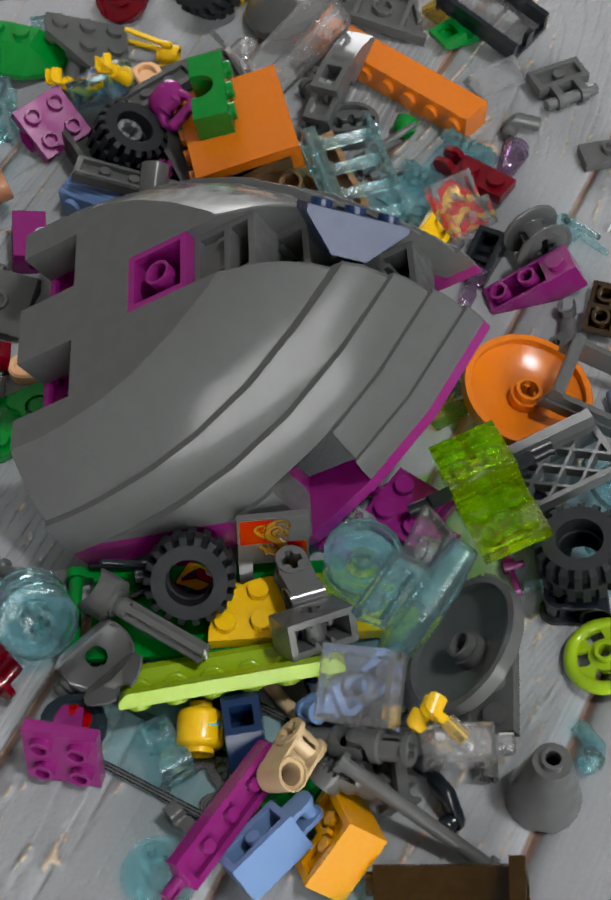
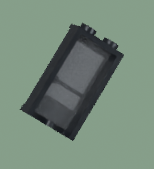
(502, 24)

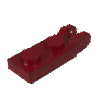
(486, 178)

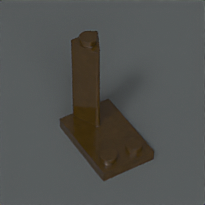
(449, 881)

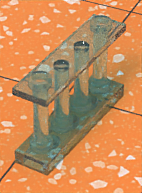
(325, 171)

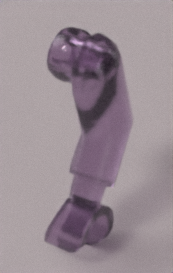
(470, 292)

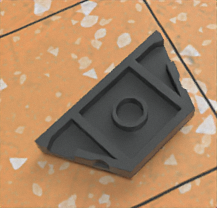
(389, 17)

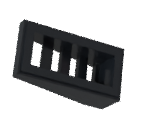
(491, 237)

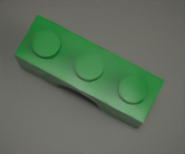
(213, 106)

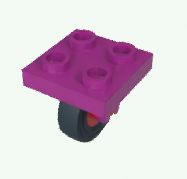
(66, 742)

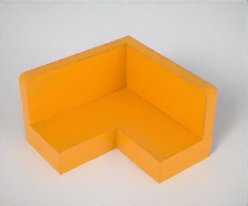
(343, 847)

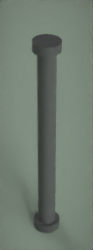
(411, 811)

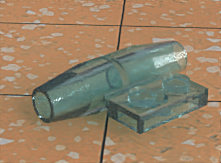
(413, 598)

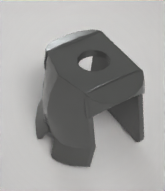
(101, 682)

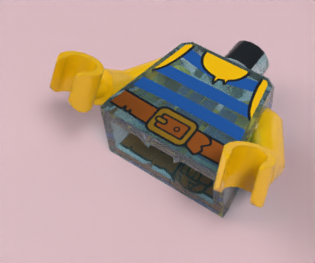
(98, 85)

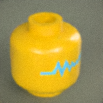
(200, 729)

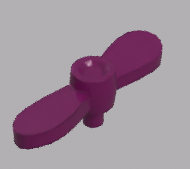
(510, 566)

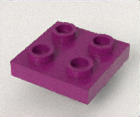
(45, 119)

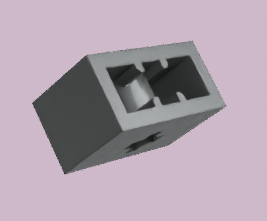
(303, 629)

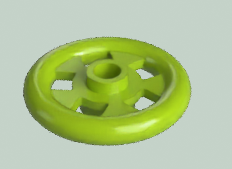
(577, 645)

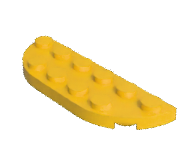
(247, 620)

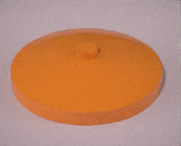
(508, 380)

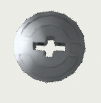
(535, 234)

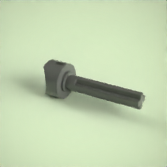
(112, 600)

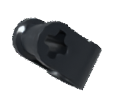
(572, 612)

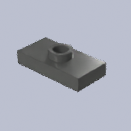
(595, 155)

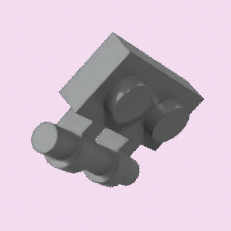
(558, 77)

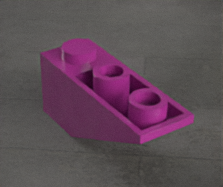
(537, 283)

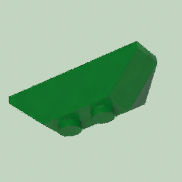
(27, 52)

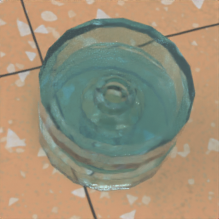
(355, 555)
(36, 614)

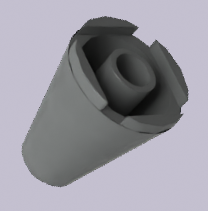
(544, 790)

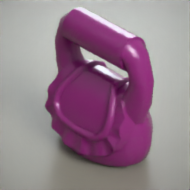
(165, 101)

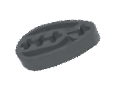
(348, 114)

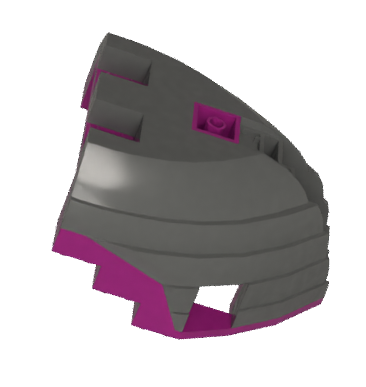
(211, 350)

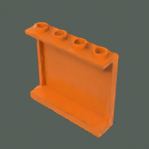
(260, 136)

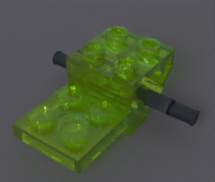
(488, 491)

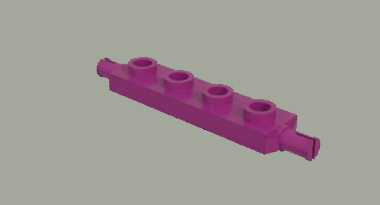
(217, 825)

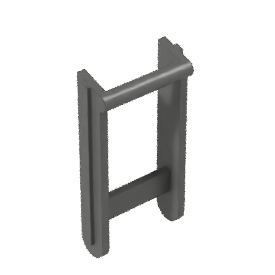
(578, 349)

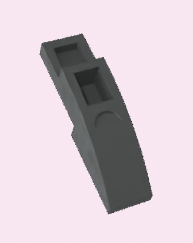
(335, 75)

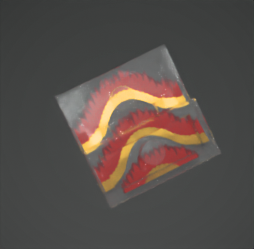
(459, 205)

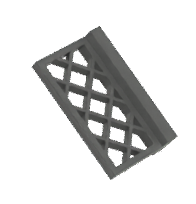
(568, 440)

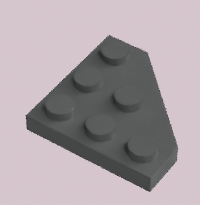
(85, 38)

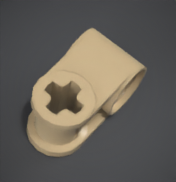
(294, 755)

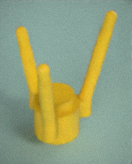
(165, 50)

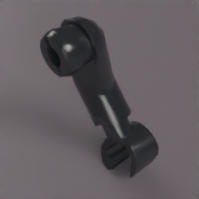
(454, 815)

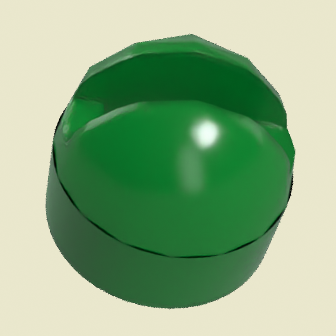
(403, 120)

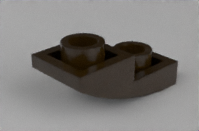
(598, 310)

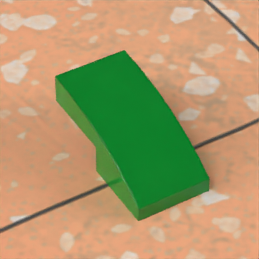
(452, 35)

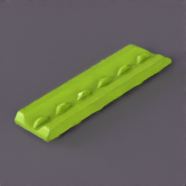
(222, 671)

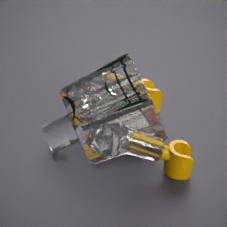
(455, 743)

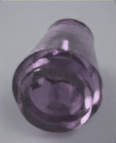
(512, 156)

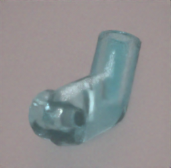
(594, 747)

